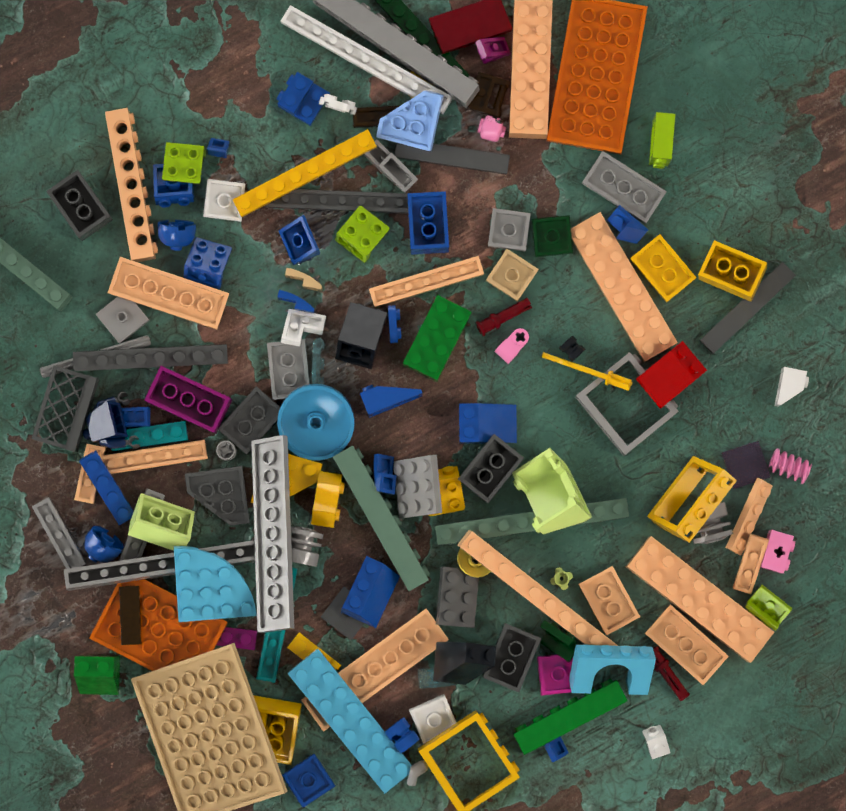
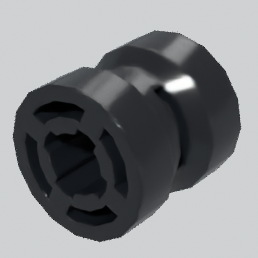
(572, 348)

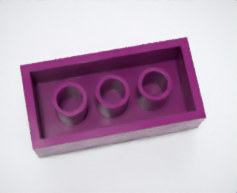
(188, 399)

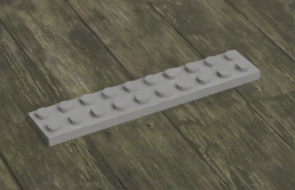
(272, 534)

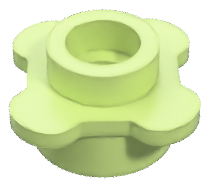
(566, 577)

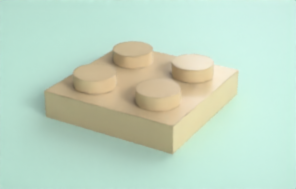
(512, 275)

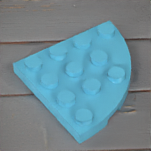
(209, 587)

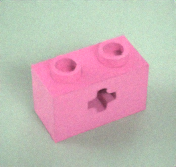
(786, 544)

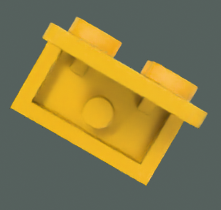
(450, 490)

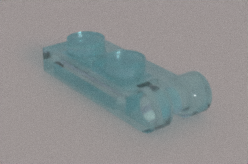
(317, 362)

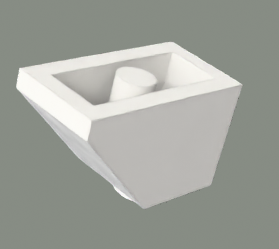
(790, 384)

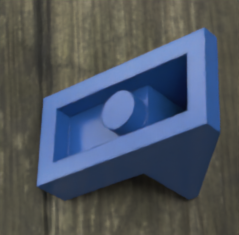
(628, 226)

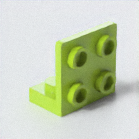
(183, 163)
(361, 233)

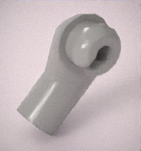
(416, 770)

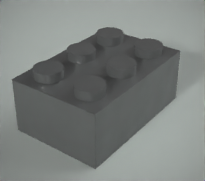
(79, 205)
(513, 657)

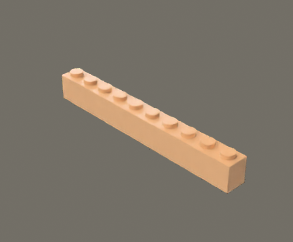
(532, 590)

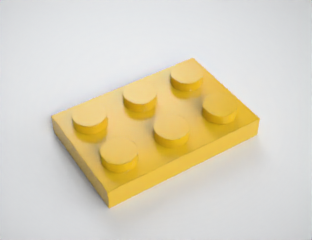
(663, 268)

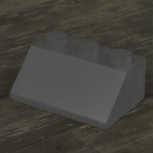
(490, 468)

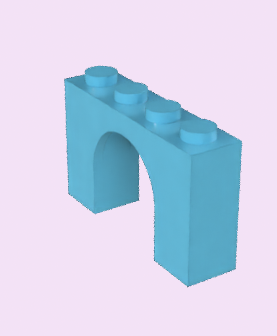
(592, 658)

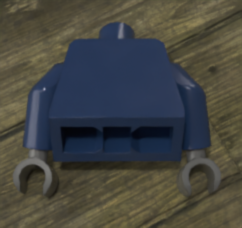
(108, 425)

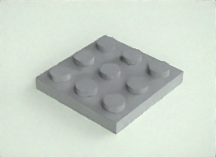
(417, 486)

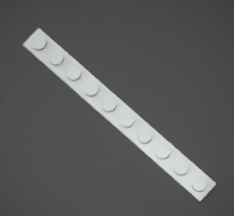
(359, 55)

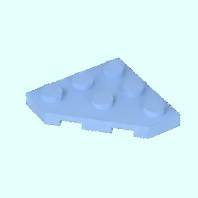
(413, 121)

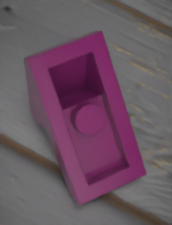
(492, 49)

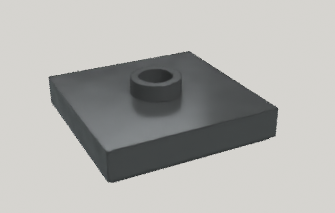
(343, 623)

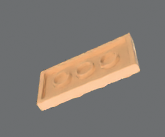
(686, 644)

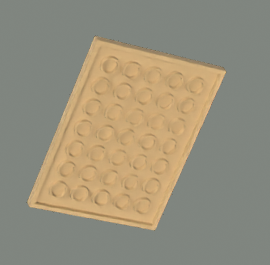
(209, 732)

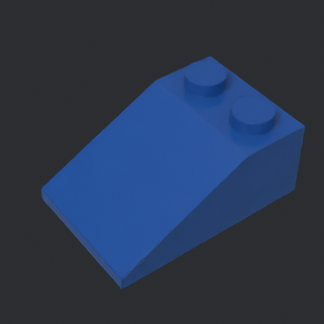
(428, 223)
(383, 398)
(481, 421)

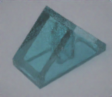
(425, 679)

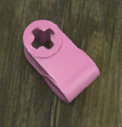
(510, 347)

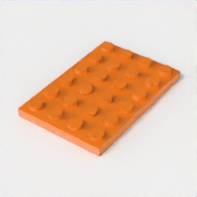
(162, 635)

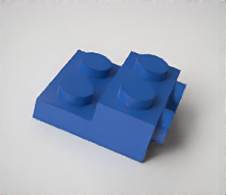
(301, 98)
(171, 192)

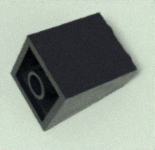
(360, 335)
(462, 661)

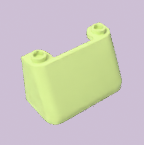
(551, 493)

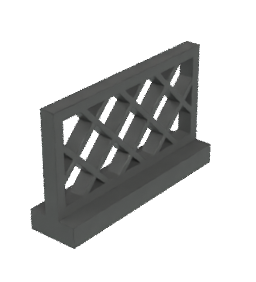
(82, 409)

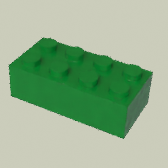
(437, 338)

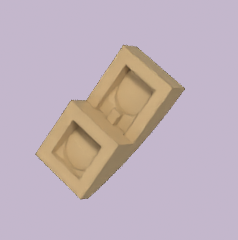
(308, 282)

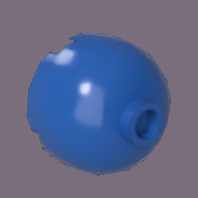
(177, 233)
(102, 546)

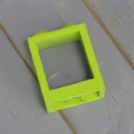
(662, 140)

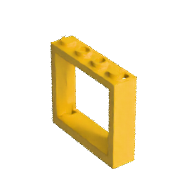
(681, 489)
(492, 737)

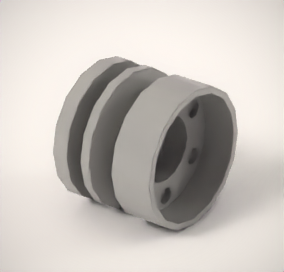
(712, 528)
(302, 545)

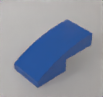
(301, 305)
(383, 477)

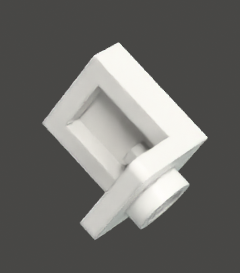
(656, 741)

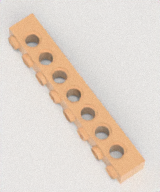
(115, 120)

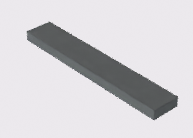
(456, 157)
(746, 310)

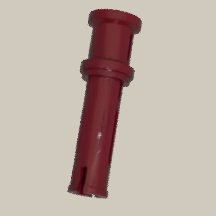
(495, 320)
(661, 664)

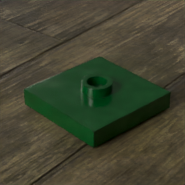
(552, 236)

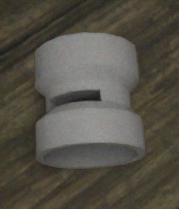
(226, 450)

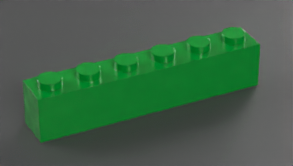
(570, 716)

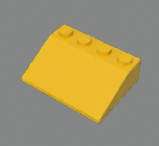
(281, 724)

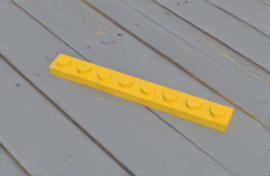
(304, 173)

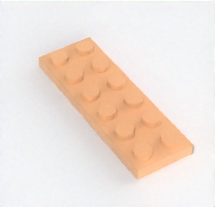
(168, 293)

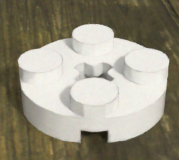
(332, 103)

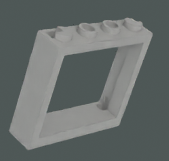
(603, 423)

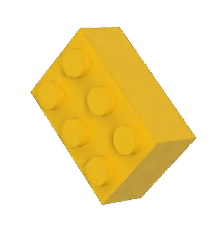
(732, 271)

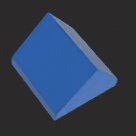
(218, 147)

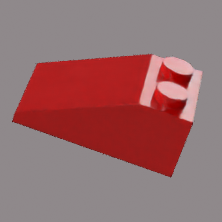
(671, 374)

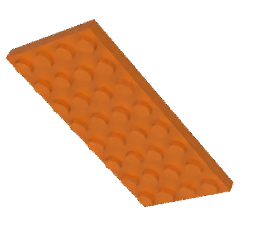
(597, 74)

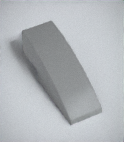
(391, 167)

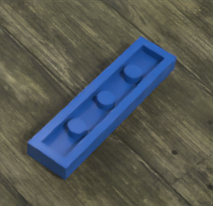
(107, 487)

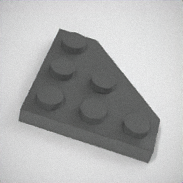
(221, 492)

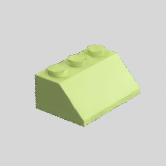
(161, 522)

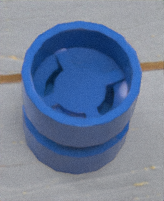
(402, 735)

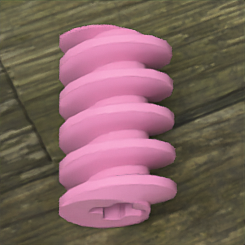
(790, 466)

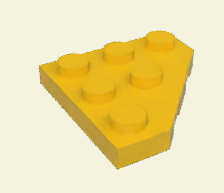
(302, 474)

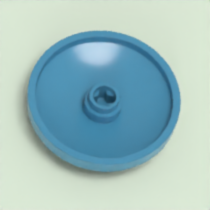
(316, 421)

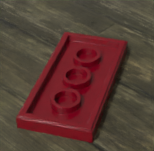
(470, 24)

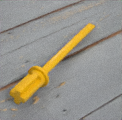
(610, 378)

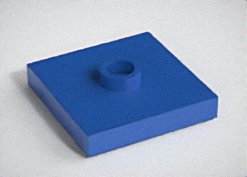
(308, 780)

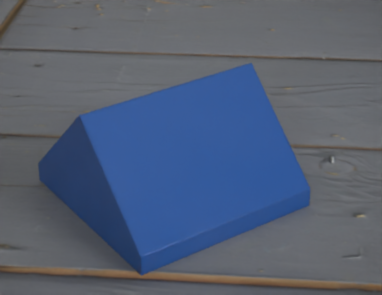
(299, 240)

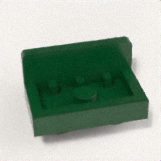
(558, 642)

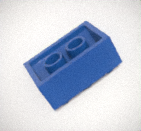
(370, 592)

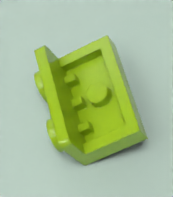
(768, 607)

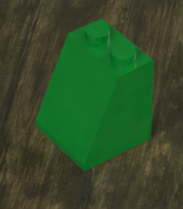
(97, 674)

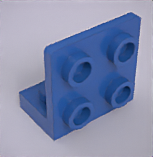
(207, 262)

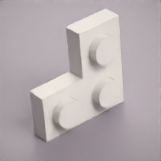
(300, 322)

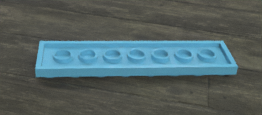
(350, 720)

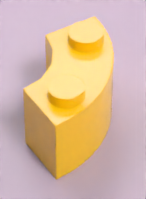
(326, 499)

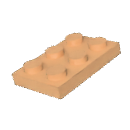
(609, 600)

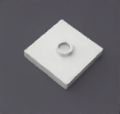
(220, 198)
(432, 717)

